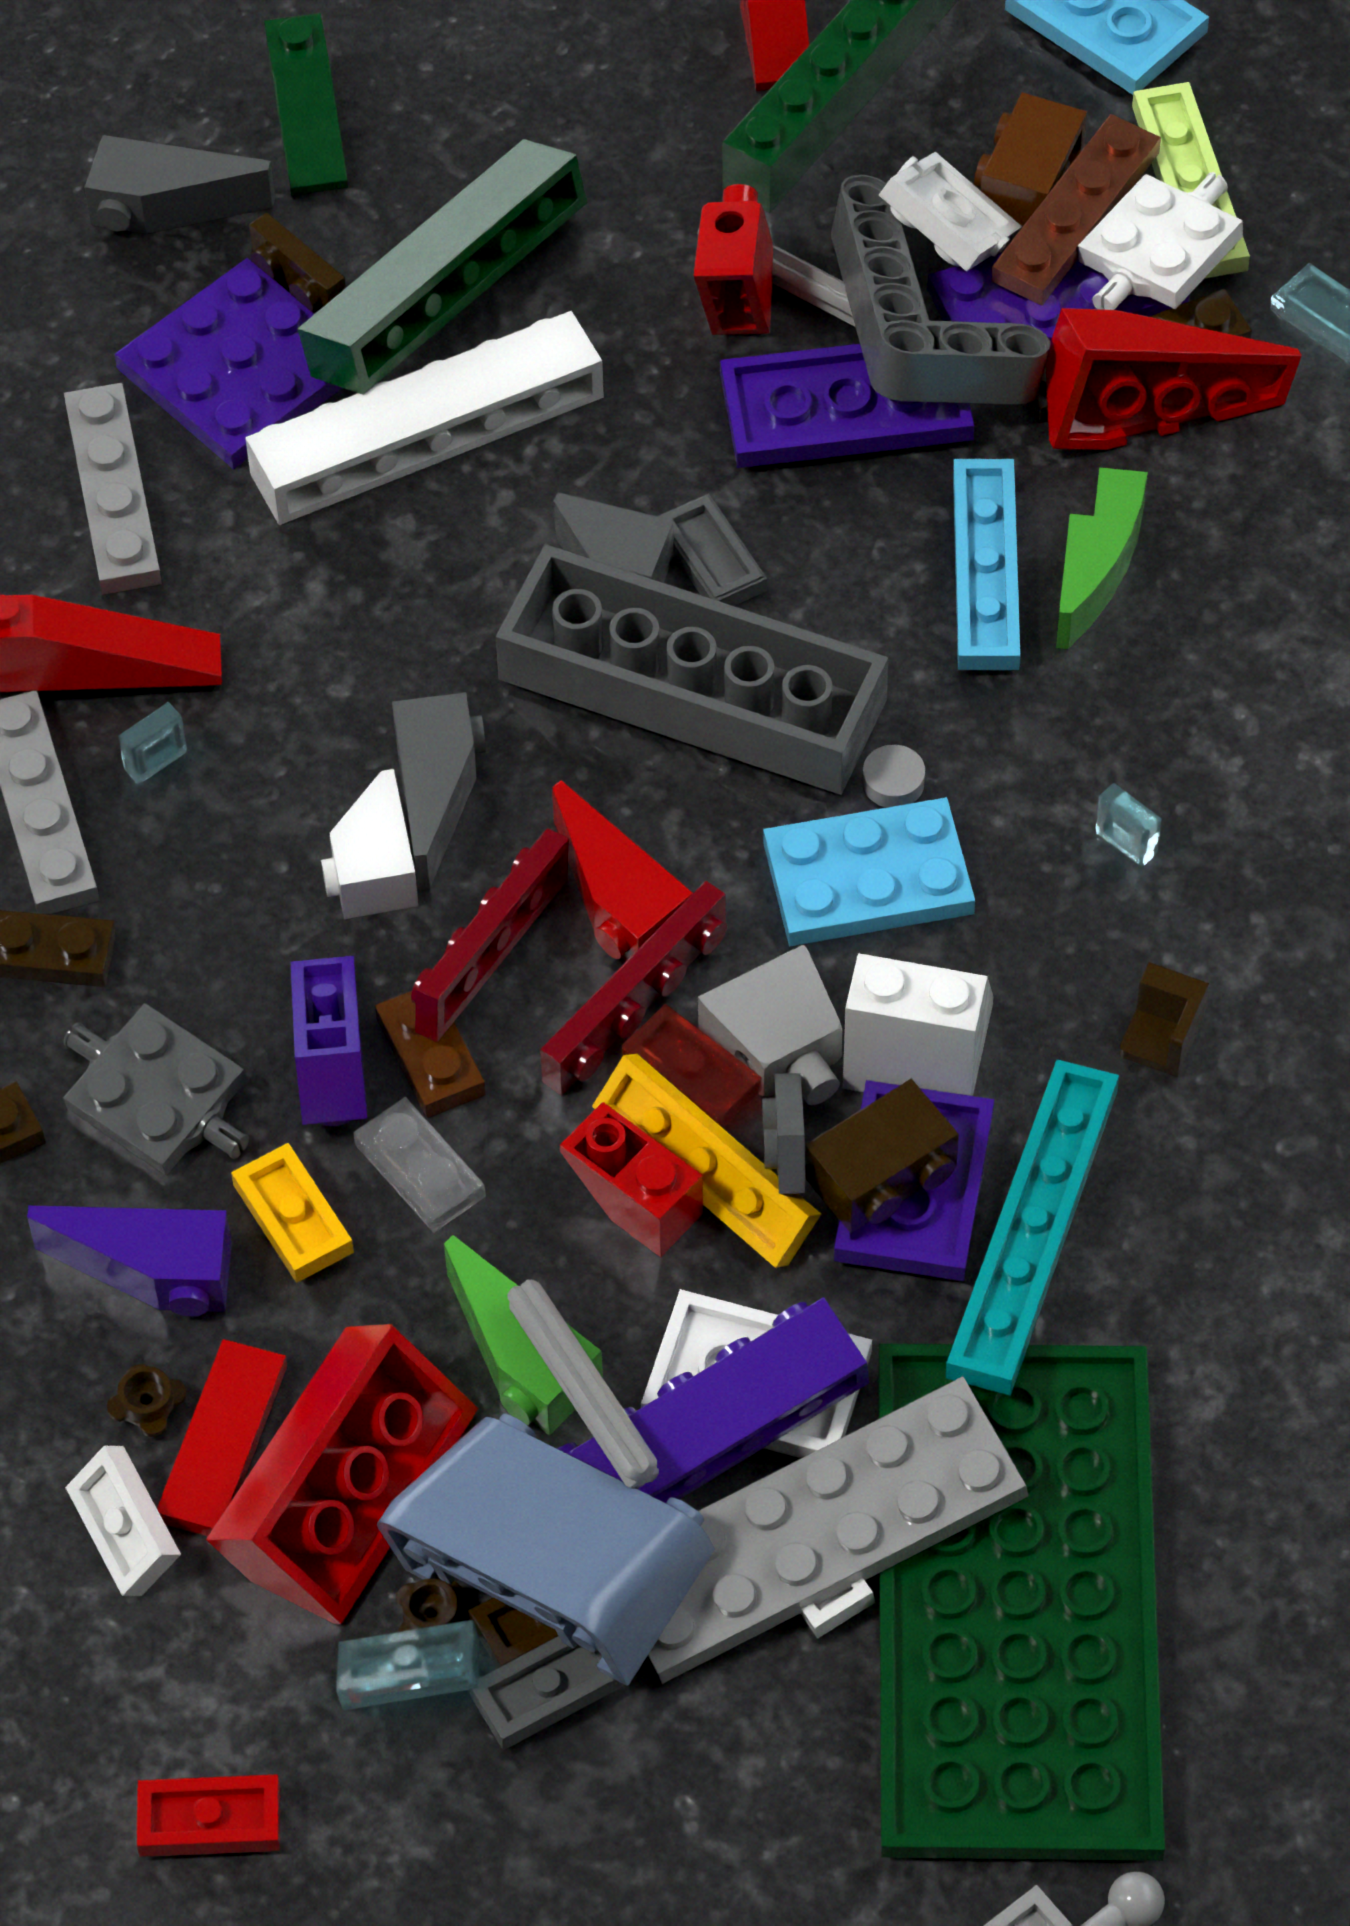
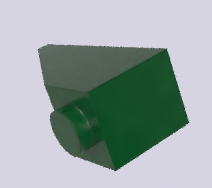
(305, 104)

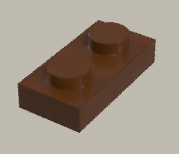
(437, 1072)

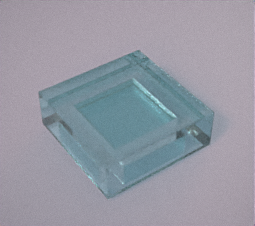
(153, 743)
(1128, 825)

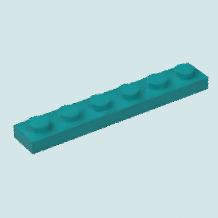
(1032, 1228)

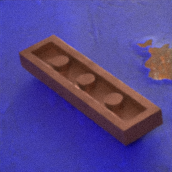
(1074, 207)

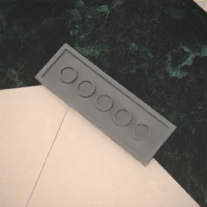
(839, 1521)

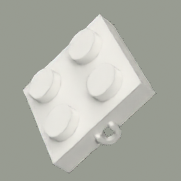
(949, 211)

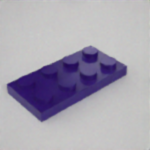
(975, 298)
(824, 408)

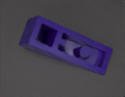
(328, 1041)
(155, 1255)

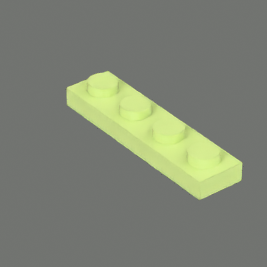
(1185, 153)

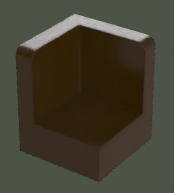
(1165, 1019)

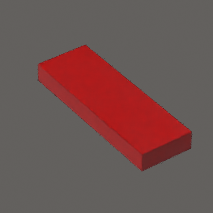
(221, 1436)

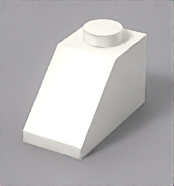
(372, 854)

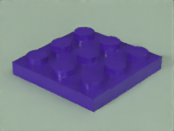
(228, 361)

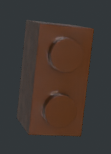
(1030, 154)

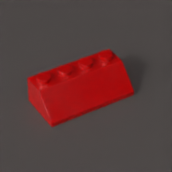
(335, 1465)

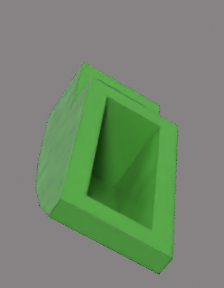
(1099, 551)

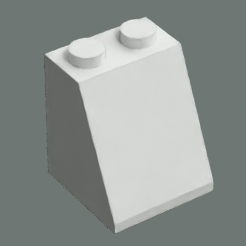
(914, 1025)

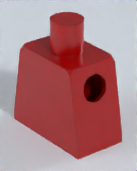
(732, 247)

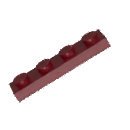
(482, 946)
(623, 1000)

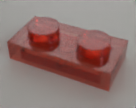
(695, 1064)

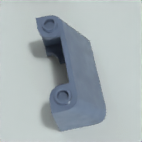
(551, 1540)

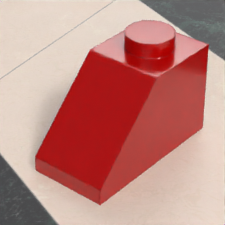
(774, 37)

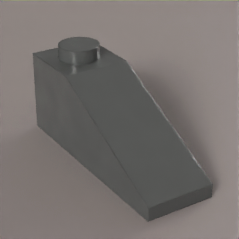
(169, 186)
(437, 772)

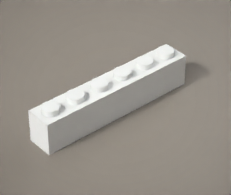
(425, 417)

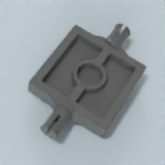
(156, 1089)

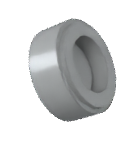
(893, 776)

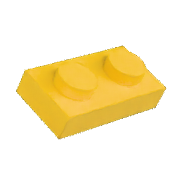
(292, 1212)

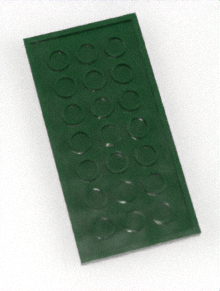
(1031, 1638)

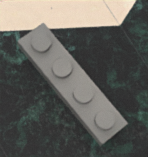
(112, 488)
(41, 809)

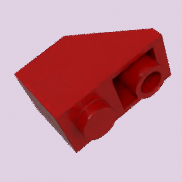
(635, 1179)

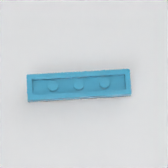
(986, 564)

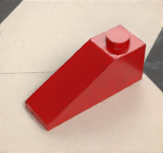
(618, 881)

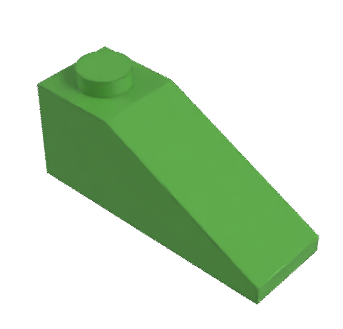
(516, 1367)

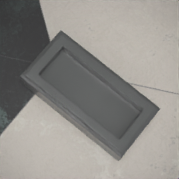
(714, 553)

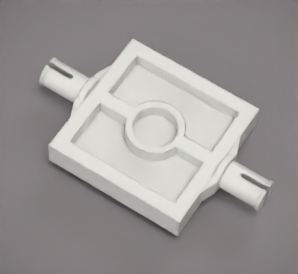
(1160, 241)

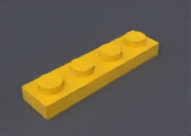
(733, 1179)

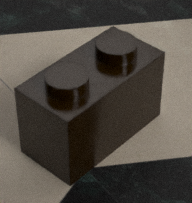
(882, 1156)

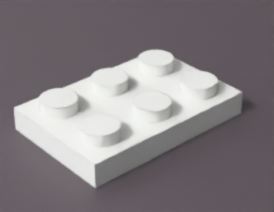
(703, 1327)

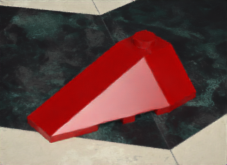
(1138, 373)
(85, 647)

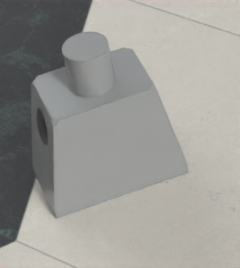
(778, 1023)

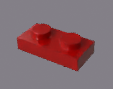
(208, 1815)

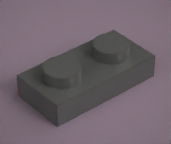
(785, 1133)
(540, 1690)

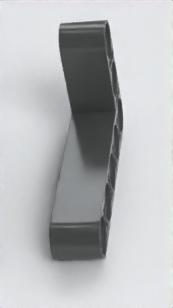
(900, 346)

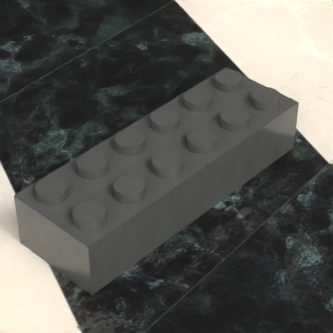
(692, 668)

